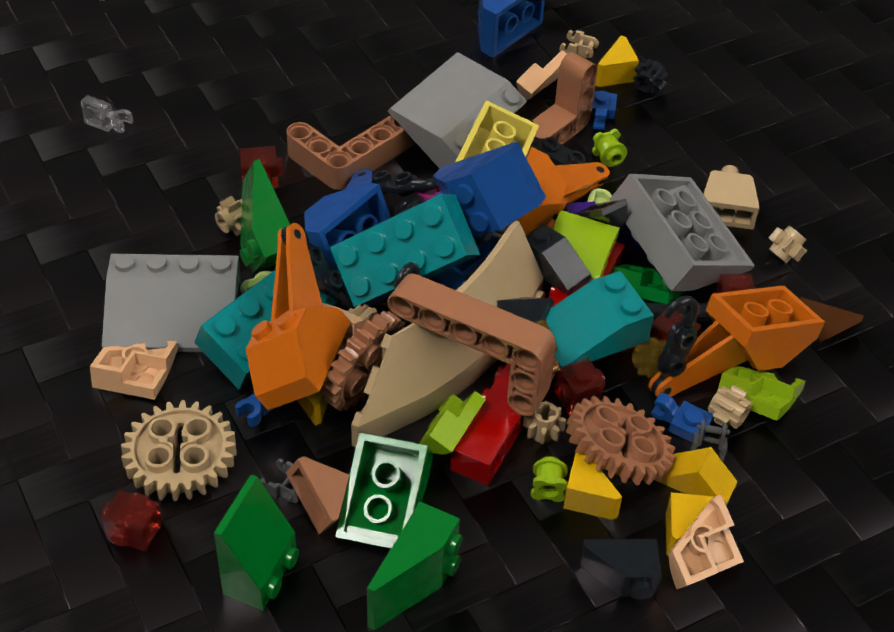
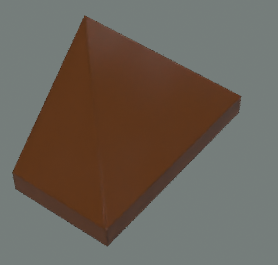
(835, 319)

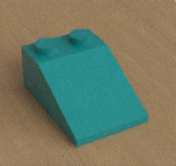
(599, 320)

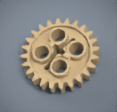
(153, 449)

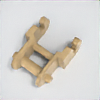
(583, 44)

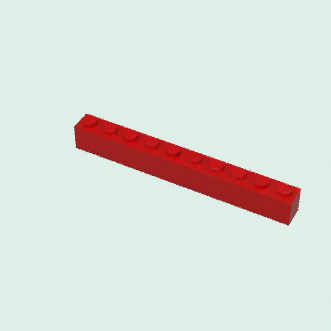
(496, 424)

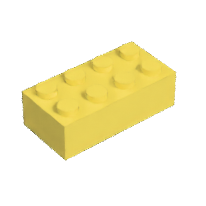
(495, 129)

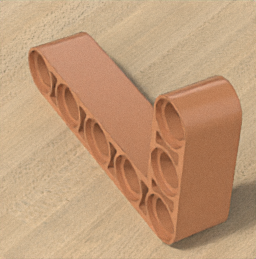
(572, 100)
(337, 164)
(485, 329)

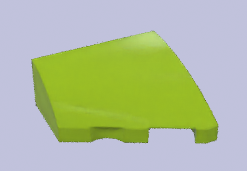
(589, 239)
(765, 391)
(451, 422)

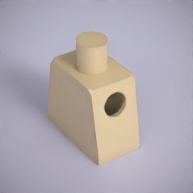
(733, 197)

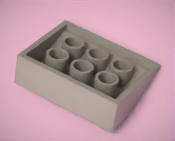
(447, 103)
(680, 231)
(165, 297)

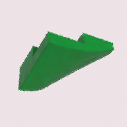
(648, 283)

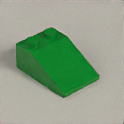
(260, 220)
(383, 489)
(254, 546)
(415, 564)

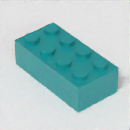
(427, 234)
(229, 331)

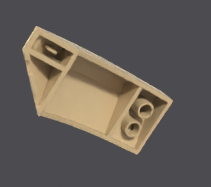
(425, 367)

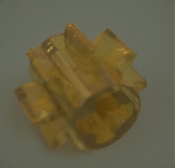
(646, 357)

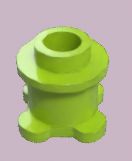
(609, 148)
(549, 479)

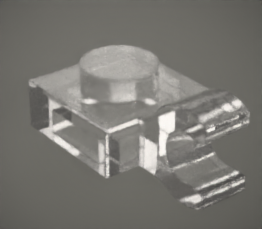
(100, 115)

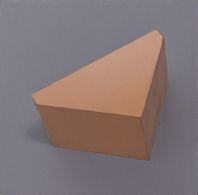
(319, 490)

